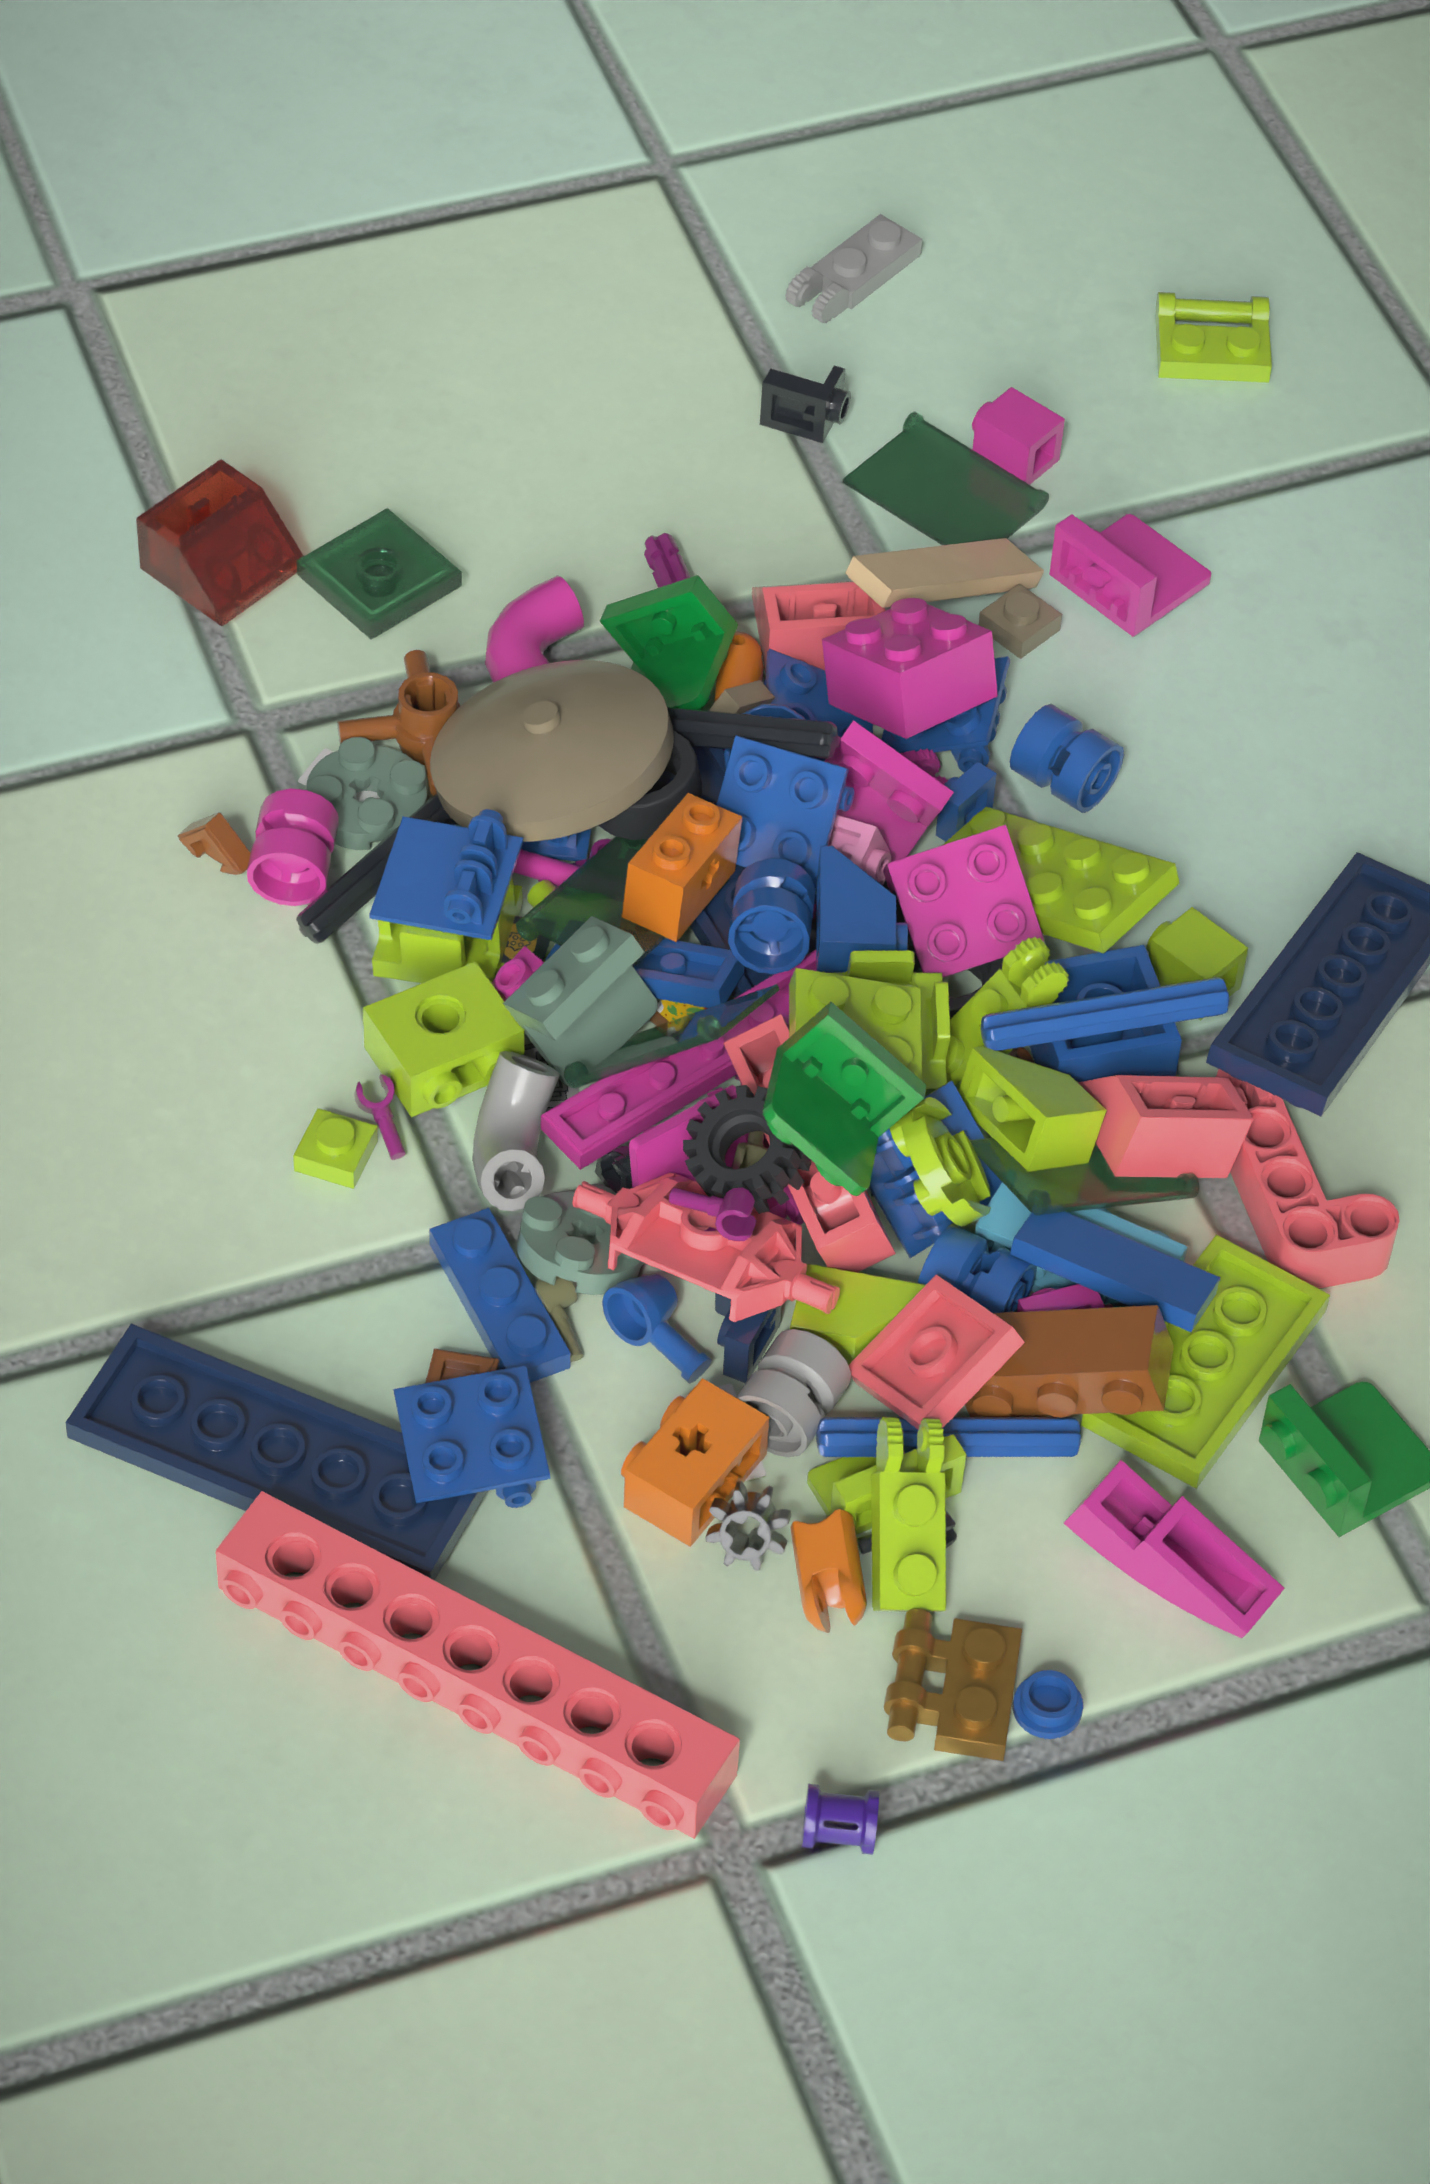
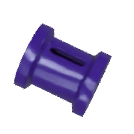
(840, 1819)

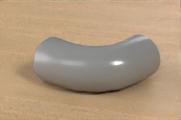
(510, 1130)

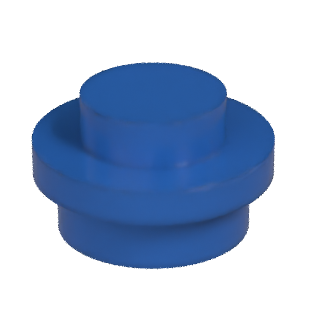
(1048, 1705)

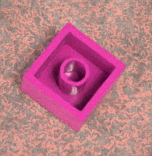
(909, 667)

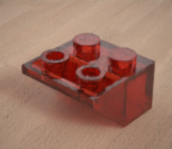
(217, 543)

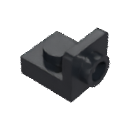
(804, 405)

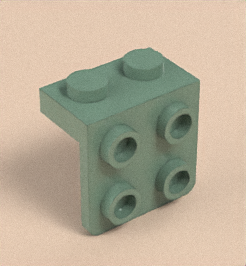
(584, 998)

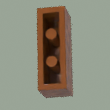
(1081, 1364)

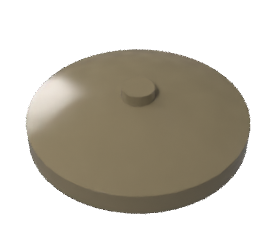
(553, 748)

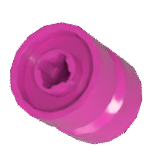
(293, 847)

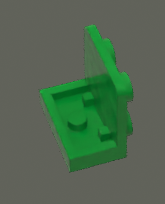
(674, 638)
(837, 1095)
(1346, 1453)

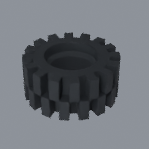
(720, 1130)

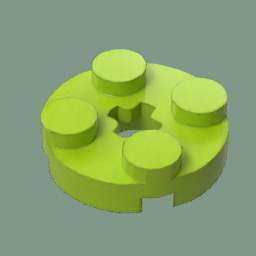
(946, 1164)

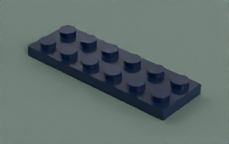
(1331, 987)
(249, 1435)

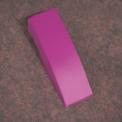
(1173, 1551)

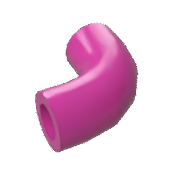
(531, 626)

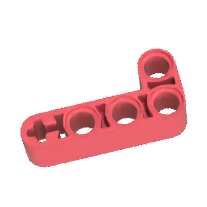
(1294, 1222)

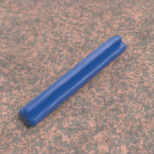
(1104, 1014)
(975, 1434)

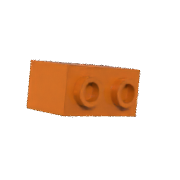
(681, 867)
(694, 1457)

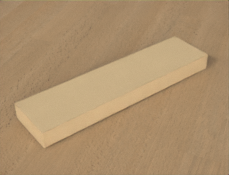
(944, 571)

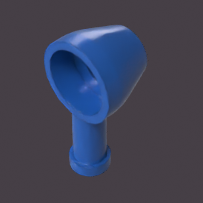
(640, 1314)

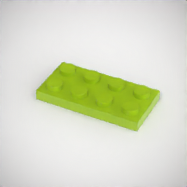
(1078, 884)
(1221, 1365)

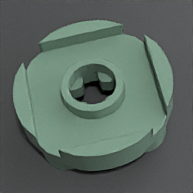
(373, 768)
(570, 1244)

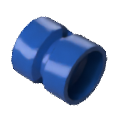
(1071, 761)
(772, 916)
(986, 1277)

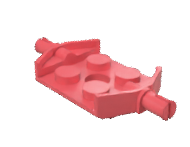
(673, 1238)

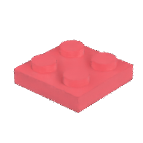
(934, 1354)

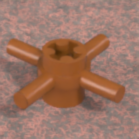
(422, 710)

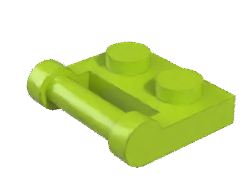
(1213, 351)

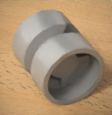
(796, 1387)

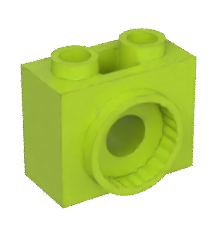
(440, 1037)

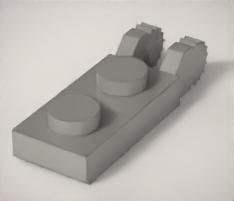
(855, 268)

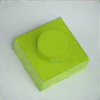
(335, 1148)

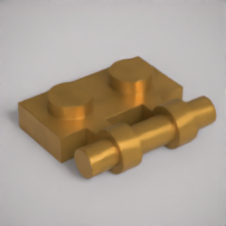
(977, 1686)

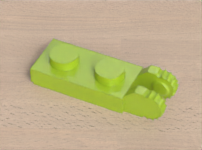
(1019, 985)
(908, 1521)

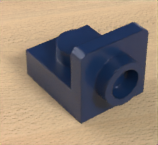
(744, 1340)

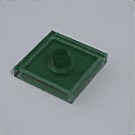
(379, 573)

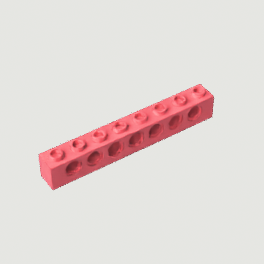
(514, 1662)

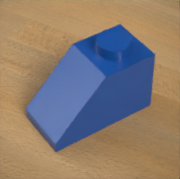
(852, 913)

